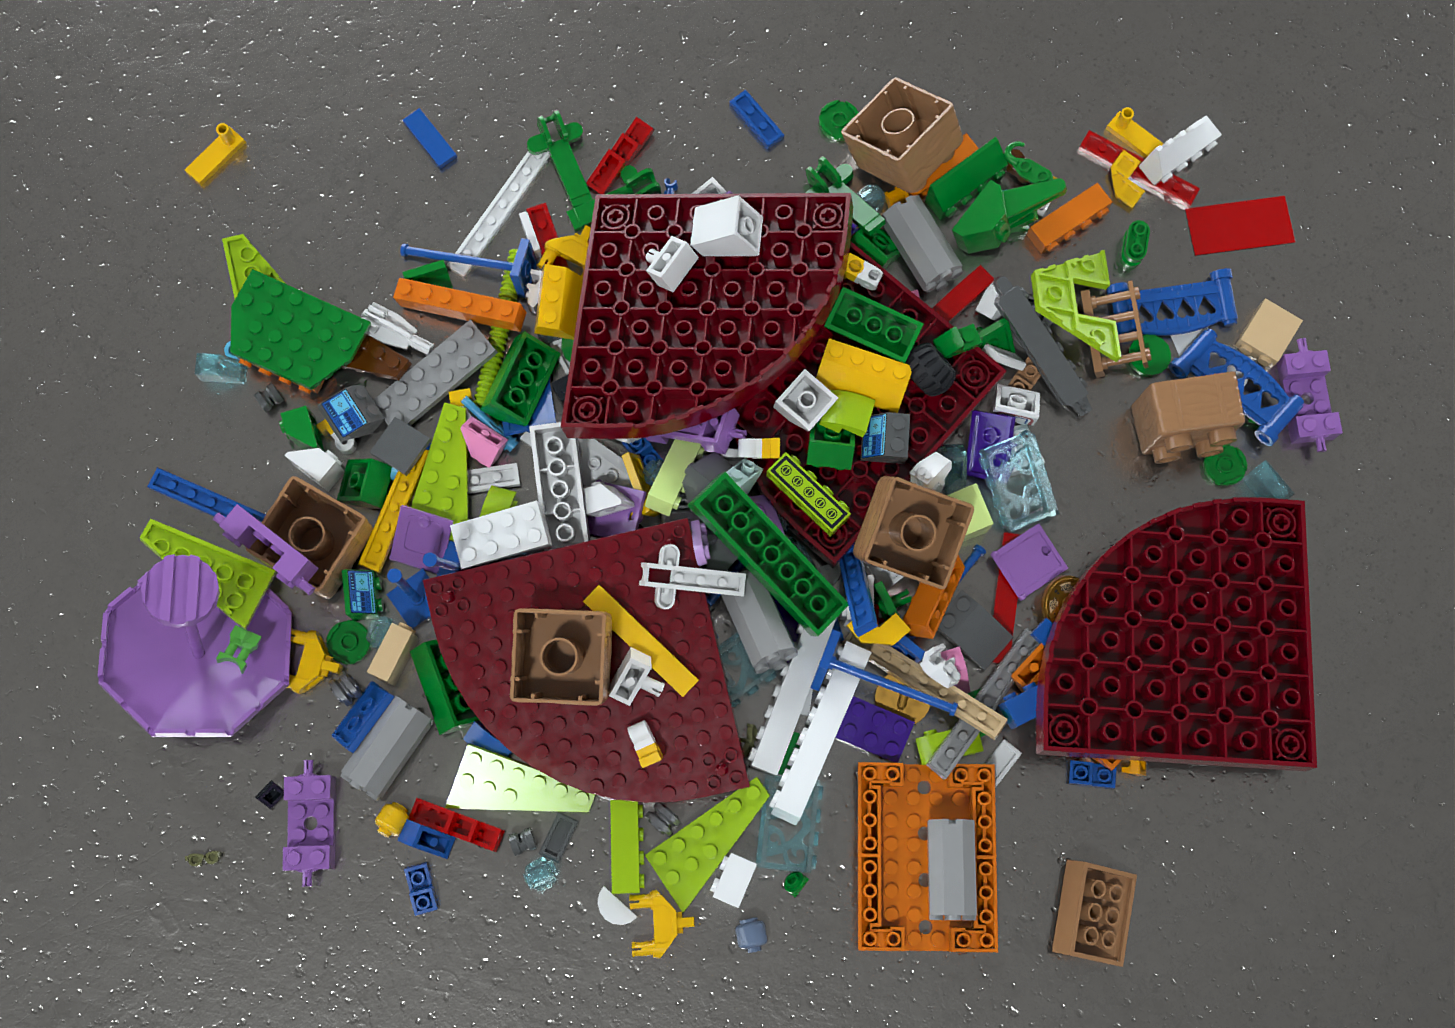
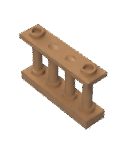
(1091, 302)

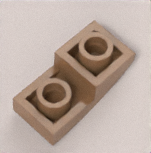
(1027, 378)

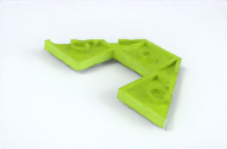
(1056, 301)

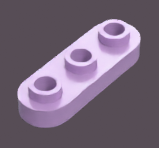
(700, 542)

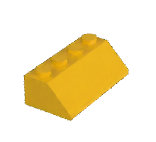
(865, 374)

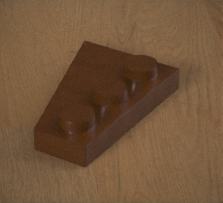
(379, 360)

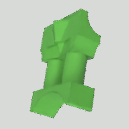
(240, 639)

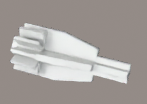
(393, 329)

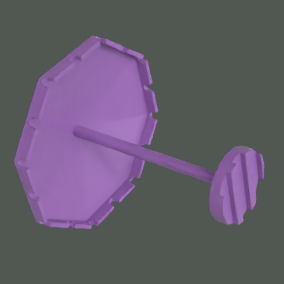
(165, 646)

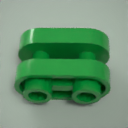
(1134, 244)

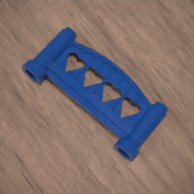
(1216, 292)
(1270, 419)

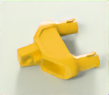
(569, 247)
(314, 663)
(666, 924)

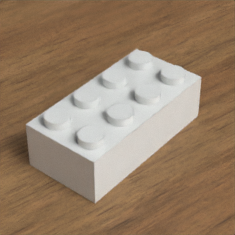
(501, 535)

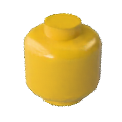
(391, 819)

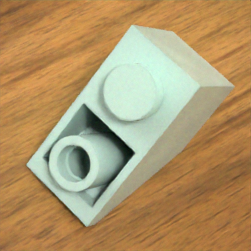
(745, 474)

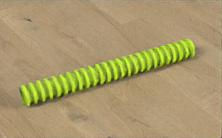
(497, 340)

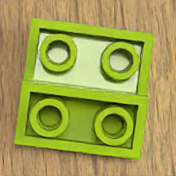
(849, 412)

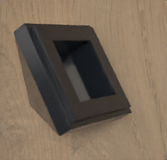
(270, 794)

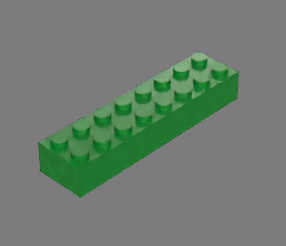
(768, 554)

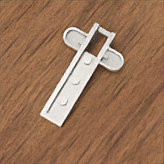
(689, 579)

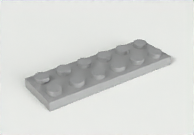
(436, 375)

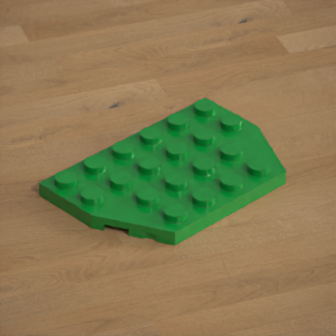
(292, 331)

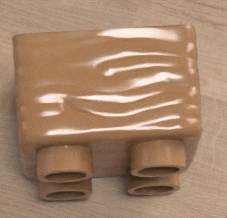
(903, 135)
(1188, 415)
(318, 529)
(913, 531)
(561, 656)

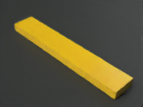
(385, 526)
(642, 640)

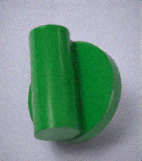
(795, 882)

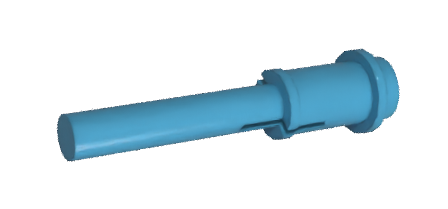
(470, 405)

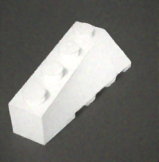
(1179, 150)

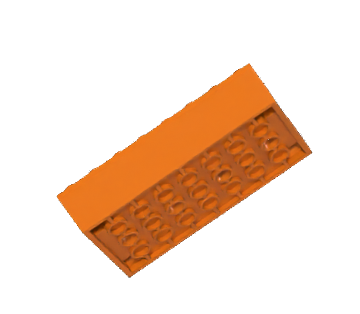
(894, 856)

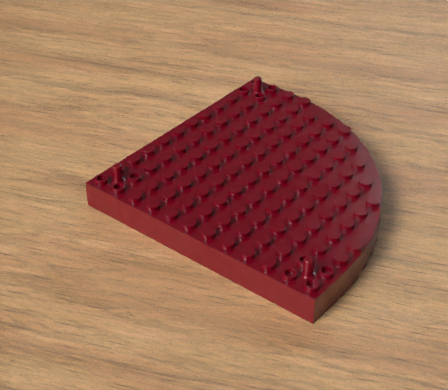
(731, 327)
(931, 419)
(1188, 644)
(590, 743)

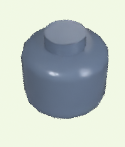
(751, 934)

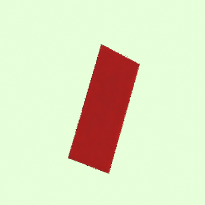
(1240, 225)

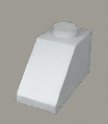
(604, 500)

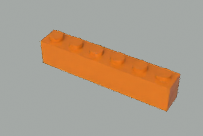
(460, 304)

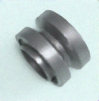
(345, 688)
(663, 818)

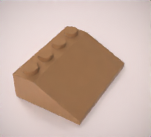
(1094, 912)

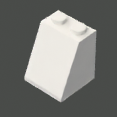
(727, 228)

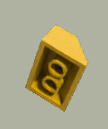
(558, 302)

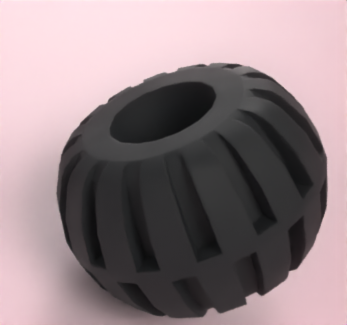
(930, 369)

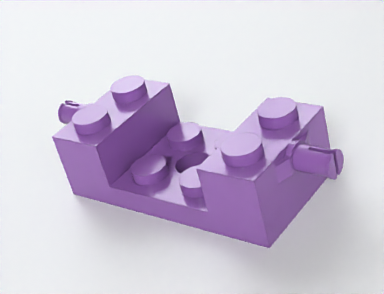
(1305, 375)
(712, 435)
(245, 529)
(310, 797)

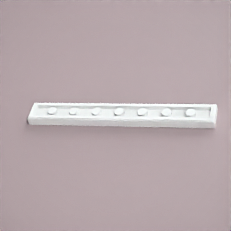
(500, 210)

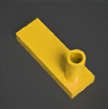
(1132, 134)
(215, 154)
(635, 472)

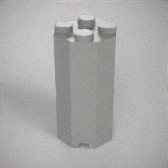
(922, 244)
(760, 626)
(386, 748)
(951, 869)

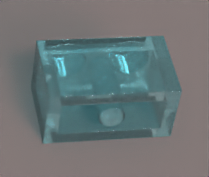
(1267, 483)

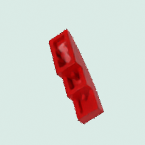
(620, 156)
(963, 294)
(456, 824)

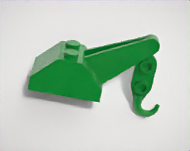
(993, 211)

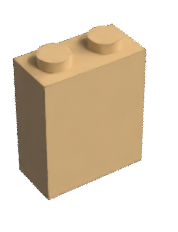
(1268, 333)
(393, 653)

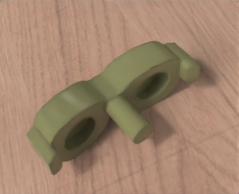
(749, 741)
(197, 859)

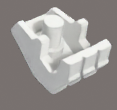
(533, 293)
(986, 304)
(931, 471)
(938, 668)

